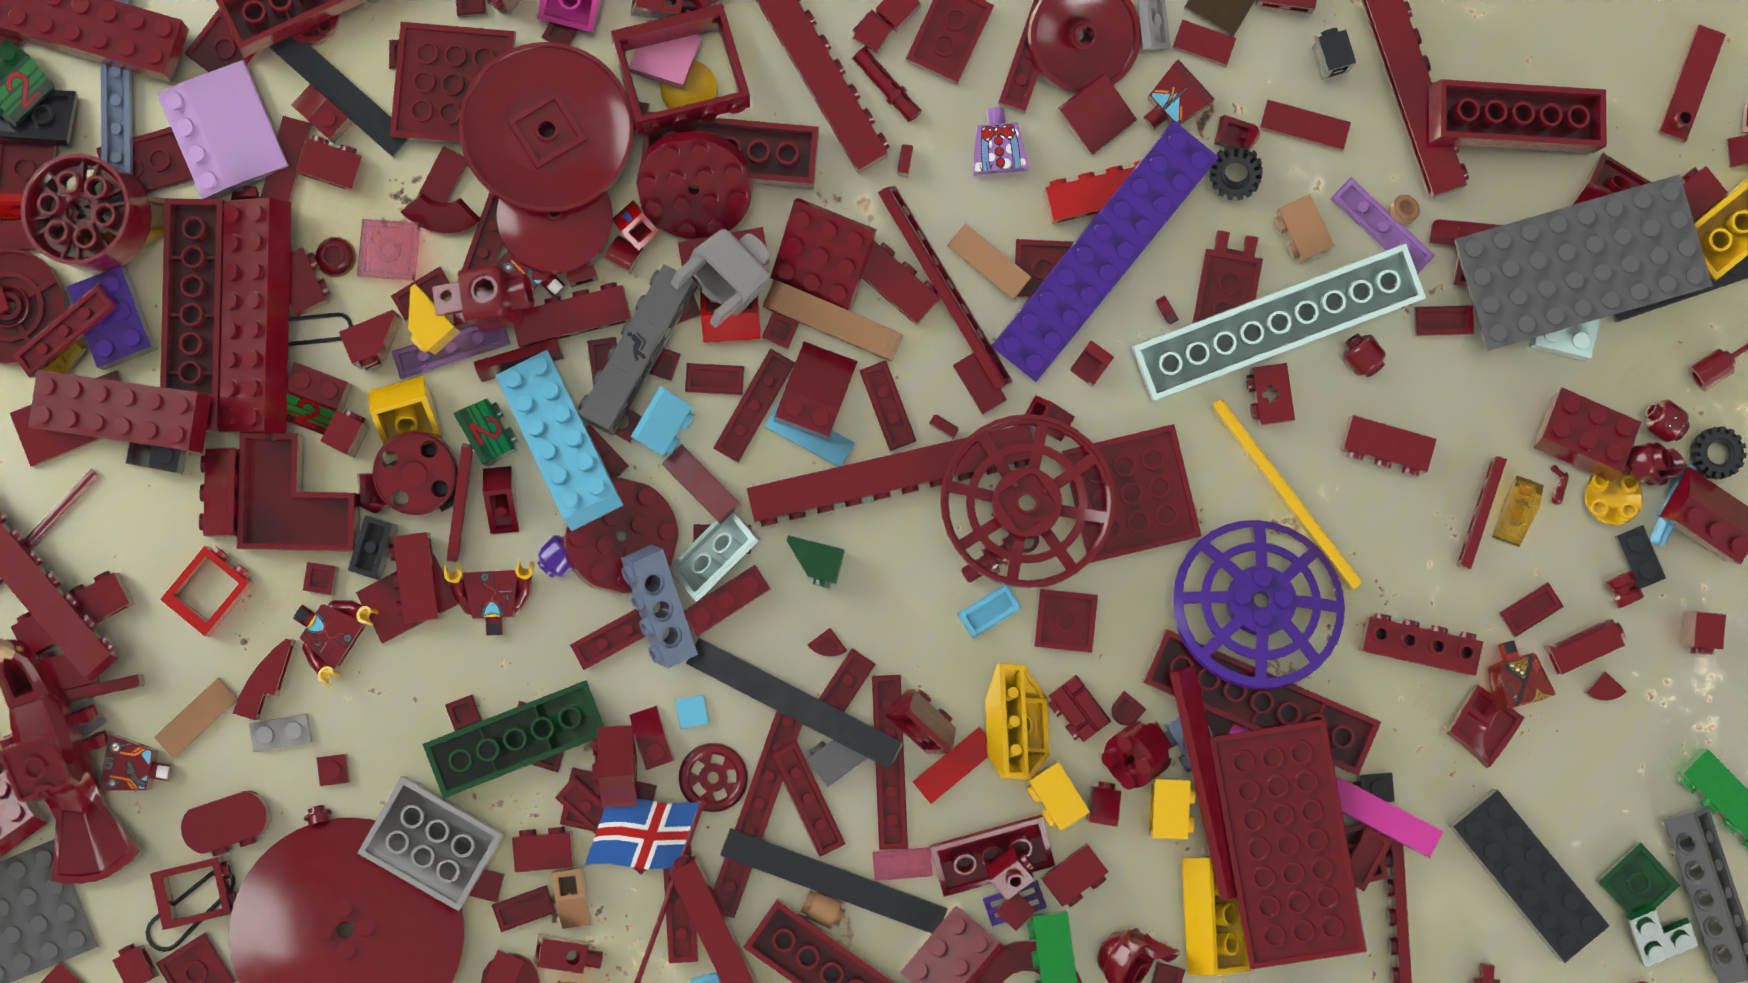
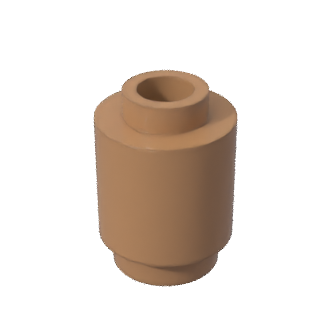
(823, 909)

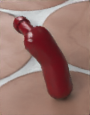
(1559, 489)

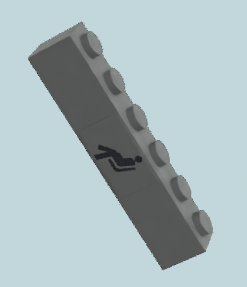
(636, 351)

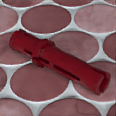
(890, 88)

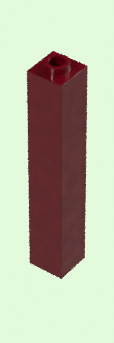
(710, 921)

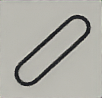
(318, 316)

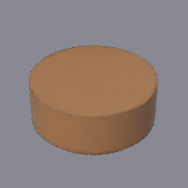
(1404, 209)

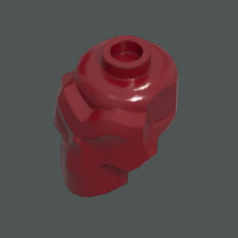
(1654, 464)

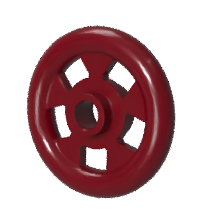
(731, 761)

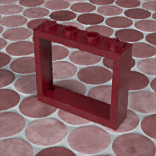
(670, 29)

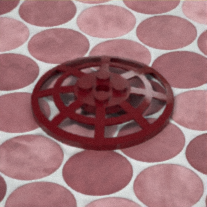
(1033, 483)

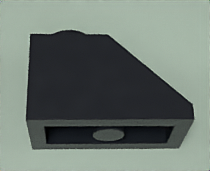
(157, 457)

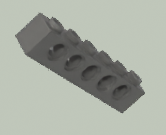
(1718, 882)

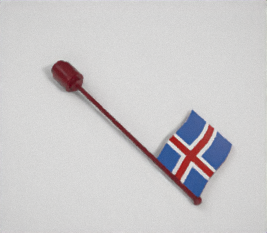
(646, 839)

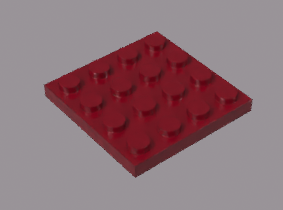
(435, 73)
(1150, 493)

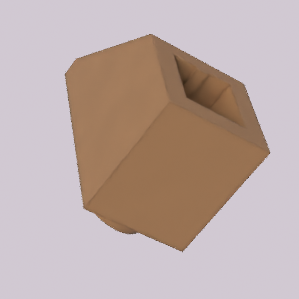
(571, 897)

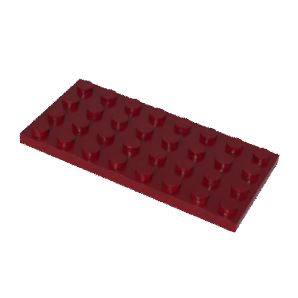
(1288, 844)

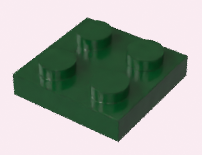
(1638, 880)

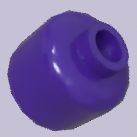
(552, 558)

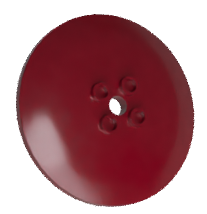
(540, 87)

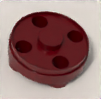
(415, 472)

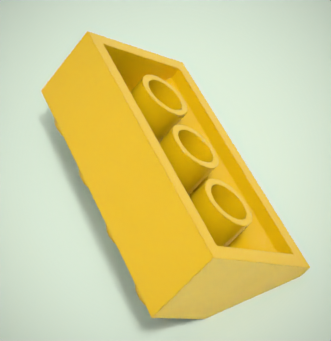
(1725, 231)
(1211, 926)

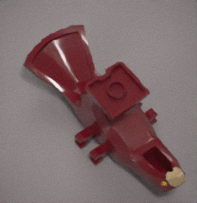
(54, 763)

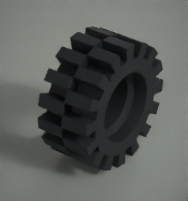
(1239, 188)
(1733, 444)

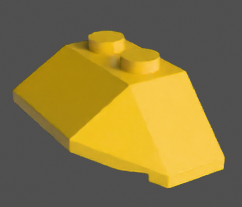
(1016, 722)

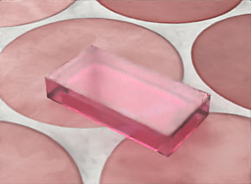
(902, 863)

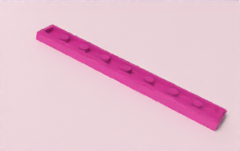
(1382, 816)

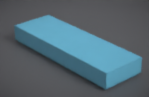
(833, 451)

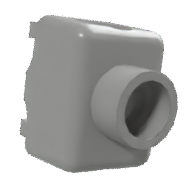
(727, 271)

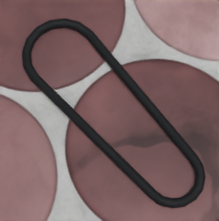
(164, 949)

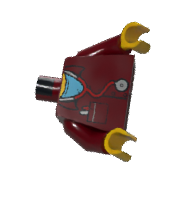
(491, 593)
(331, 634)

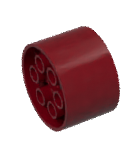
(129, 219)

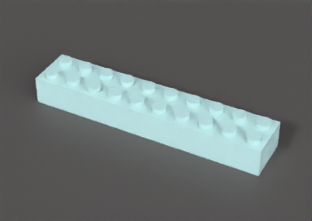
(1278, 322)

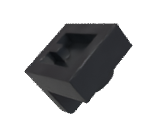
(1377, 784)

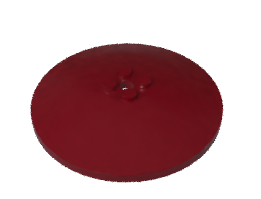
(314, 883)

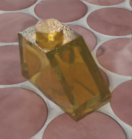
(1518, 510)

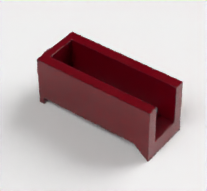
(1586, 646)

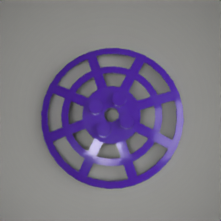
(1249, 616)

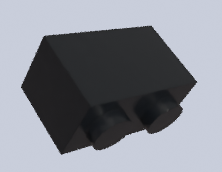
(1333, 53)
(372, 547)

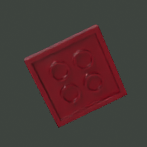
(823, 253)

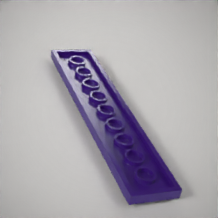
(1104, 251)

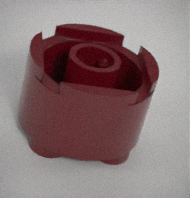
(1137, 754)

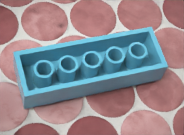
(559, 440)

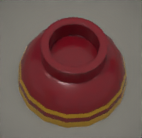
(335, 256)

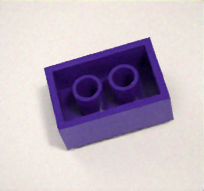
(123, 332)

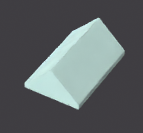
(713, 555)

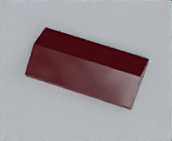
(964, 859)

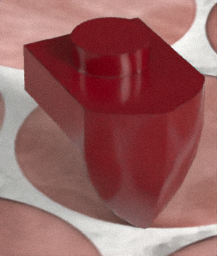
(1235, 131)
(367, 494)

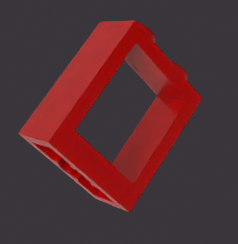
(188, 613)

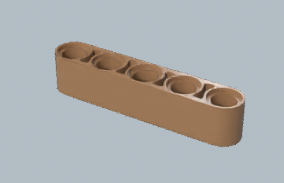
(833, 320)

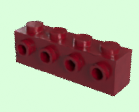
(1421, 645)

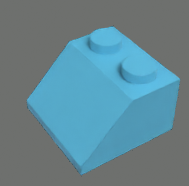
(663, 422)

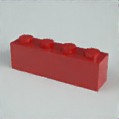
(1083, 196)

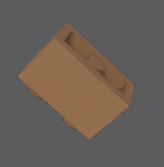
(1304, 229)

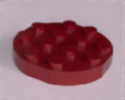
(694, 160)
(37, 298)
(597, 553)

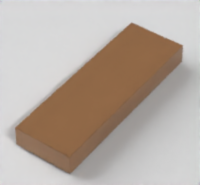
(989, 261)
(196, 718)

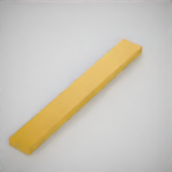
(1285, 494)

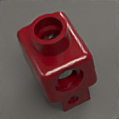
(494, 306)

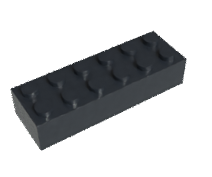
(1528, 875)

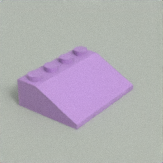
(223, 130)

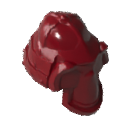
(1130, 954)

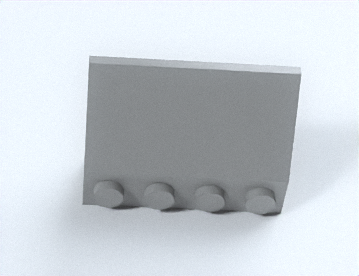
(431, 842)

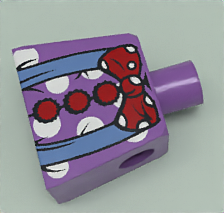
(999, 146)

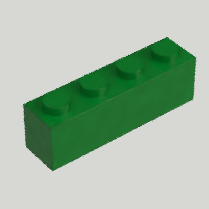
(1719, 791)
(1053, 947)

